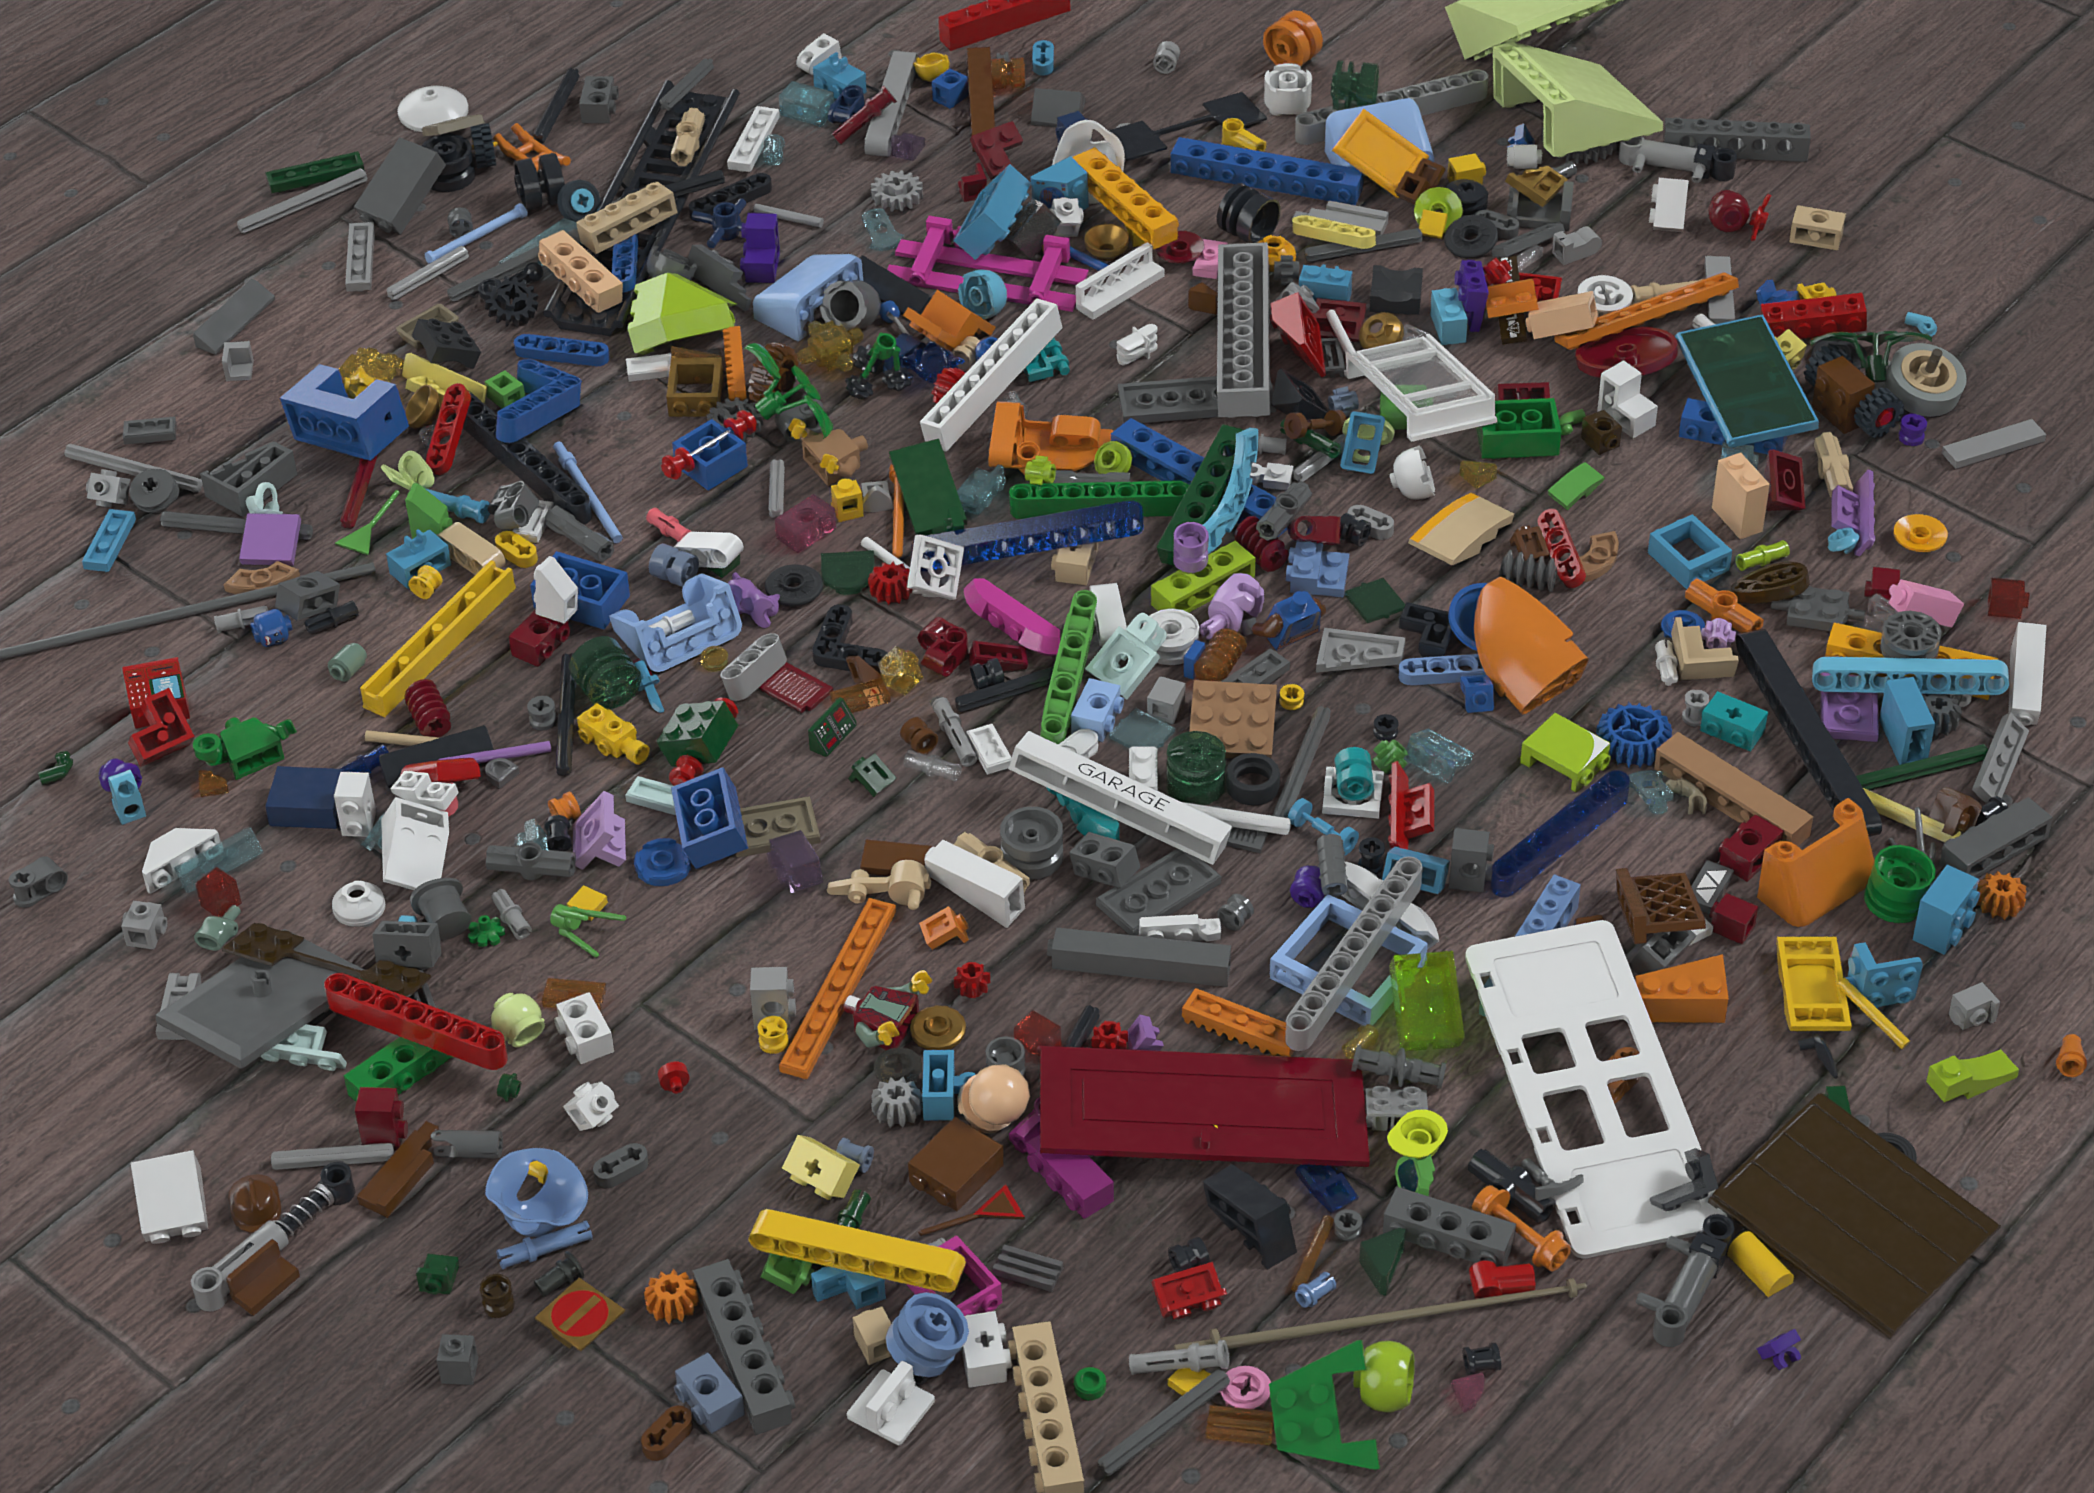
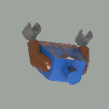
(1288, 620)

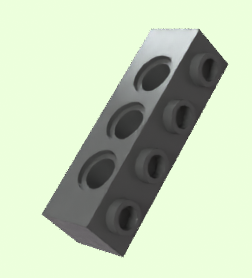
(1449, 1227)

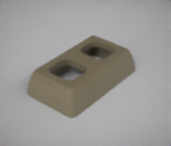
(436, 312)

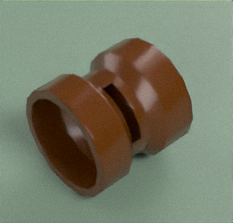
(919, 736)

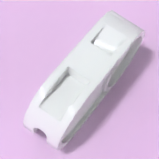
(1082, 742)

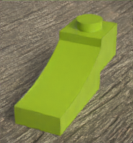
(1970, 1076)

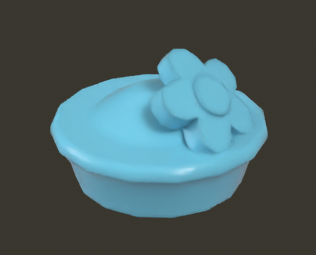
(1843, 539)

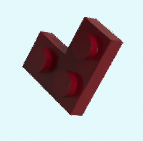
(993, 143)

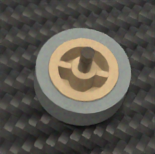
(1926, 379)

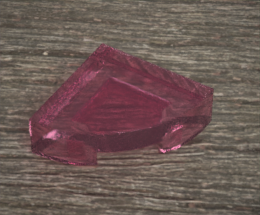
(1468, 1390)

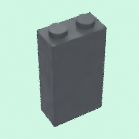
(399, 186)

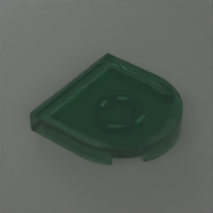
(847, 570)

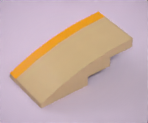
(1461, 529)

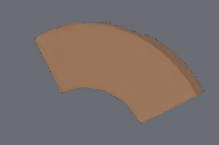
(1601, 555)
(251, 580)

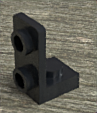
(1703, 1178)

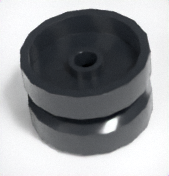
(457, 156)

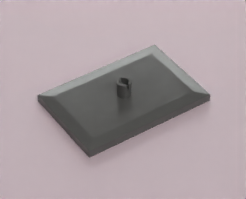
(252, 1005)

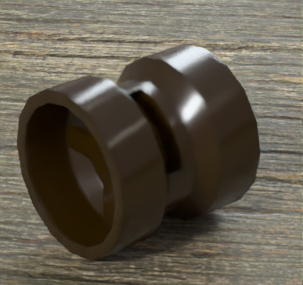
(497, 1295)

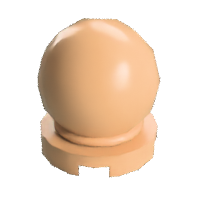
(993, 1098)

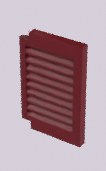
(796, 688)

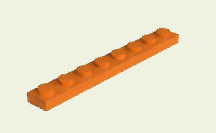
(1651, 308)

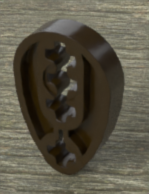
(1772, 583)

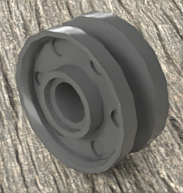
(1910, 636)

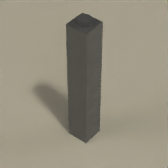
(1140, 957)

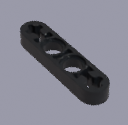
(754, 186)

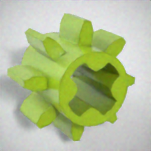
(1040, 471)

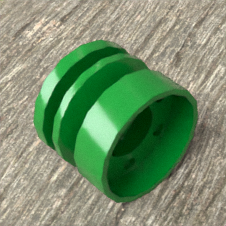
(1898, 883)

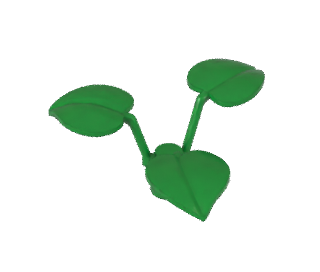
(774, 402)

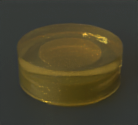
(714, 658)

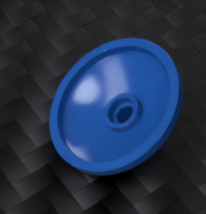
(1462, 614)

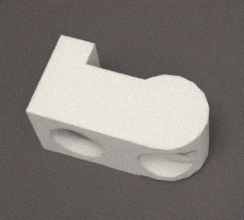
(817, 52)

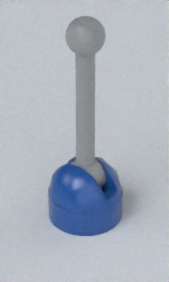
(892, 308)

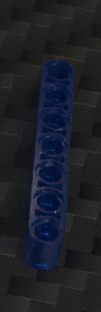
(1559, 833)

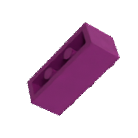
(1074, 1178)

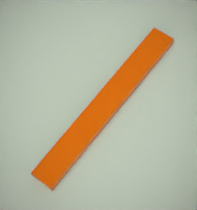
(836, 988)

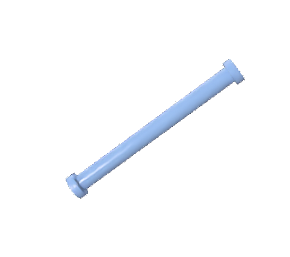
(519, 211)

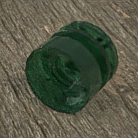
(1354, 86)
(605, 672)
(1196, 768)

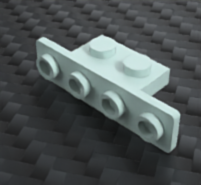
(306, 1047)

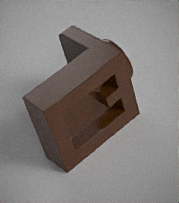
(1530, 542)

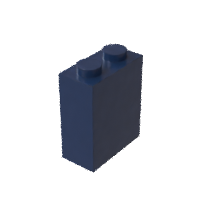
(303, 798)

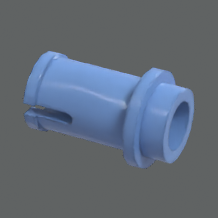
(1309, 1293)

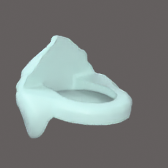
(255, 503)

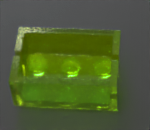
(1426, 1001)

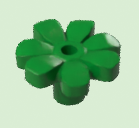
(486, 931)

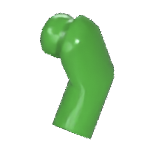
(1569, 419)

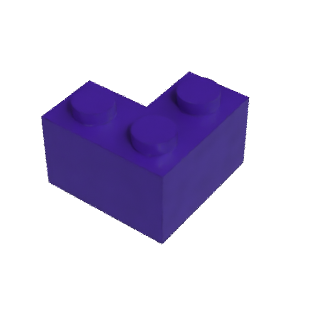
(760, 248)

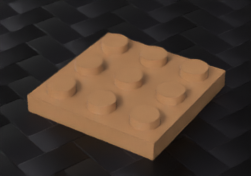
(1236, 714)

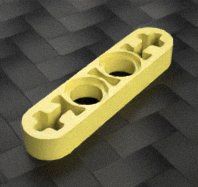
(1334, 231)

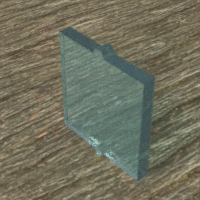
(1141, 731)

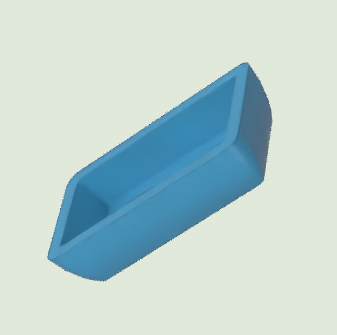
(1353, 442)

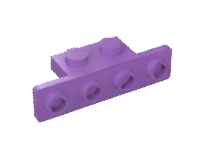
(1856, 511)

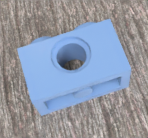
(1097, 708)

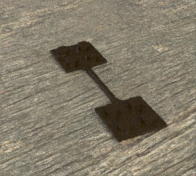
(271, 945)

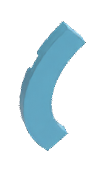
(1237, 491)

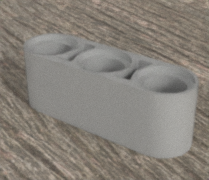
(753, 667)

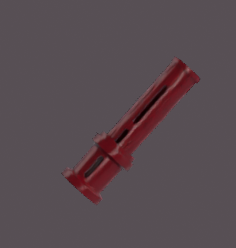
(872, 108)

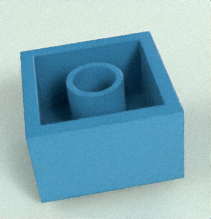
(1946, 910)

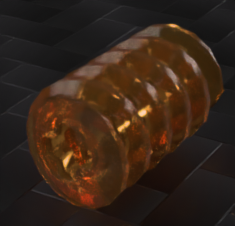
(1220, 655)

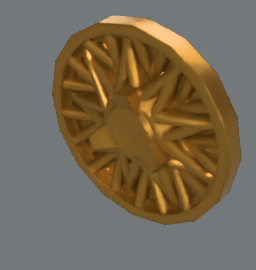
(938, 1028)

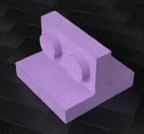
(599, 833)

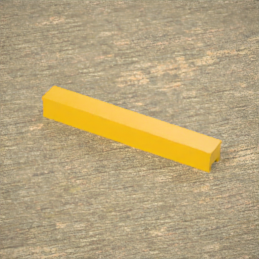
(437, 638)

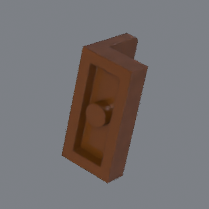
(261, 1278)

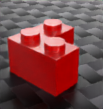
(167, 729)

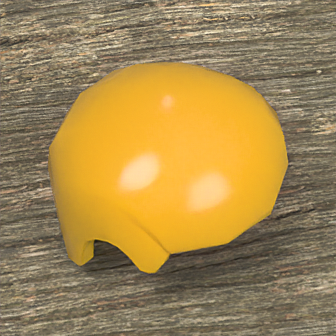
(931, 66)

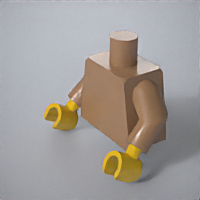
(830, 456)

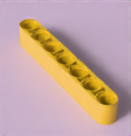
(857, 1251)

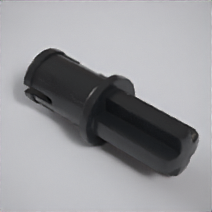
(332, 617)

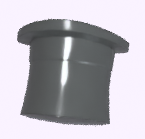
(441, 904)

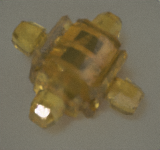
(830, 346)

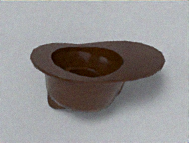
(254, 1202)

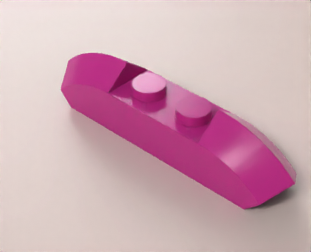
(1012, 617)

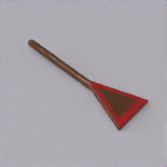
(998, 1206)

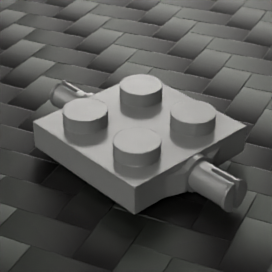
(1818, 609)

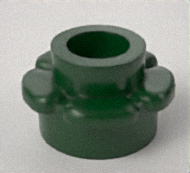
(508, 1086)

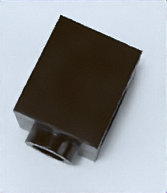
(1601, 432)

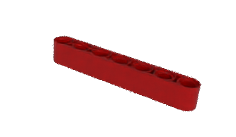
(416, 1021)

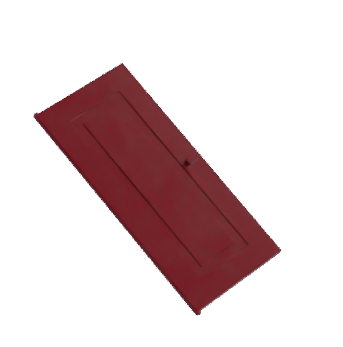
(1172, 1099)

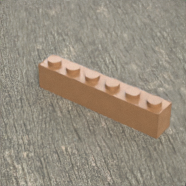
(1730, 788)

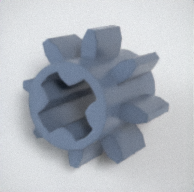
(1343, 401)

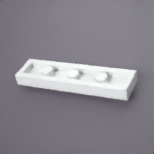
(752, 139)

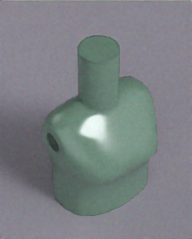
(218, 930)

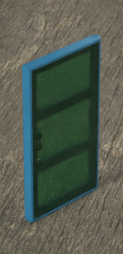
(1747, 381)

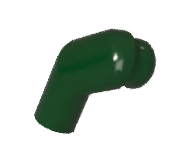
(59, 771)

